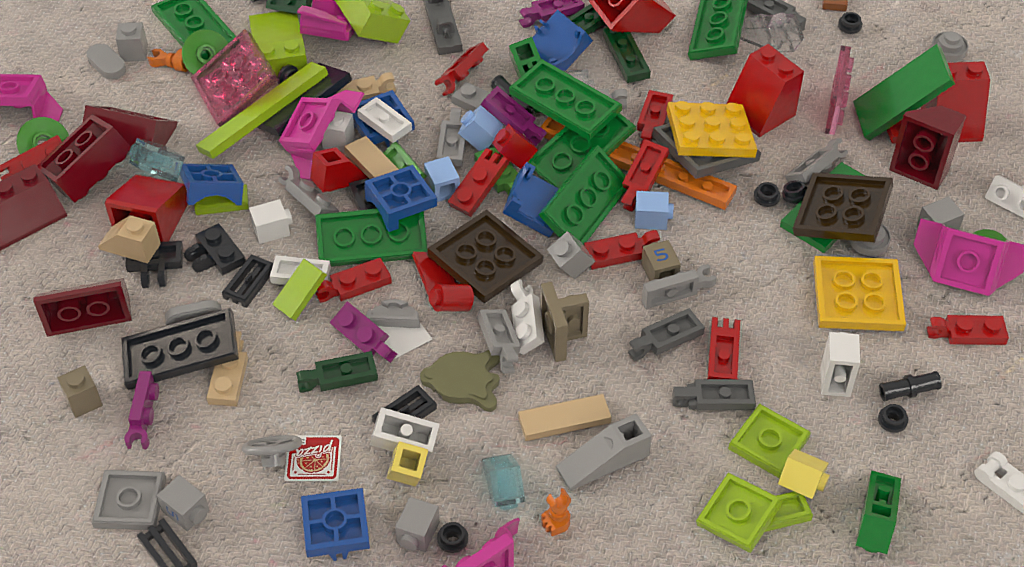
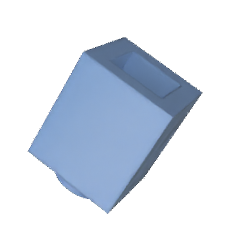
(479, 128)
(441, 177)
(652, 210)

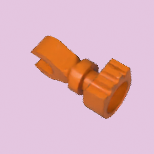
(171, 60)
(557, 516)

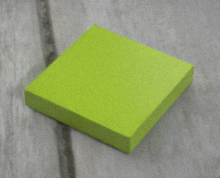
(768, 440)
(739, 512)

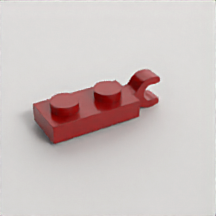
(460, 67)
(653, 113)
(643, 171)
(619, 248)
(354, 281)
(969, 329)

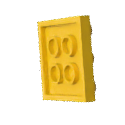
(711, 129)
(858, 293)

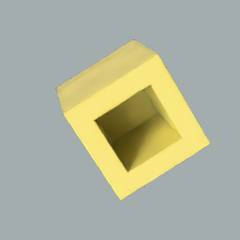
(407, 464)
(804, 474)

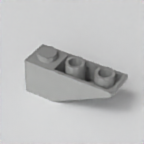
(606, 452)

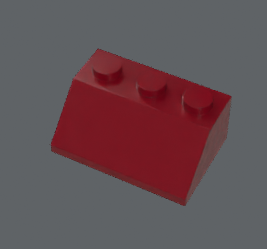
(133, 124)
(927, 144)
(84, 158)
(27, 205)
(83, 307)

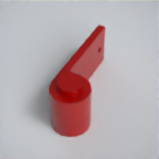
(441, 287)

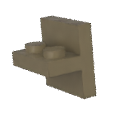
(563, 319)

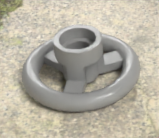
(272, 448)

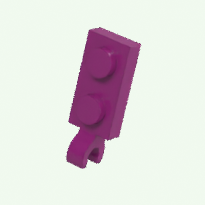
(546, 8)
(511, 112)
(362, 331)
(141, 409)

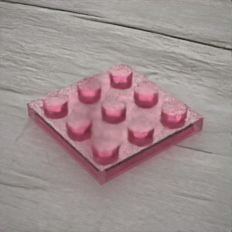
(234, 78)

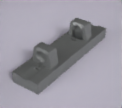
(443, 26)

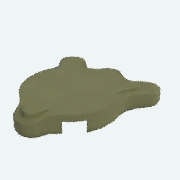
(464, 378)

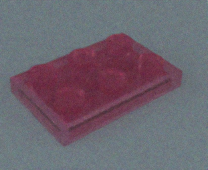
(840, 84)

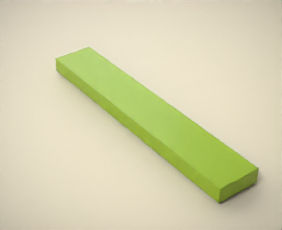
(261, 110)

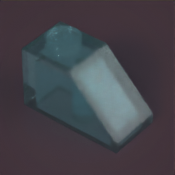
(156, 159)
(504, 481)

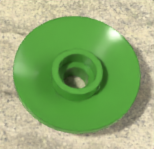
(201, 41)
(38, 130)

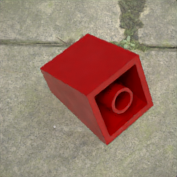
(634, 15)
(768, 89)
(967, 97)
(151, 200)

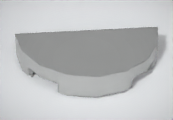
(394, 314)

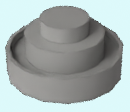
(952, 44)
(874, 249)

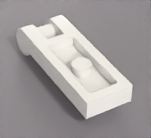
(1010, 486)

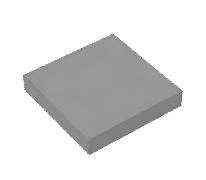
(128, 500)

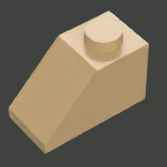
(132, 239)

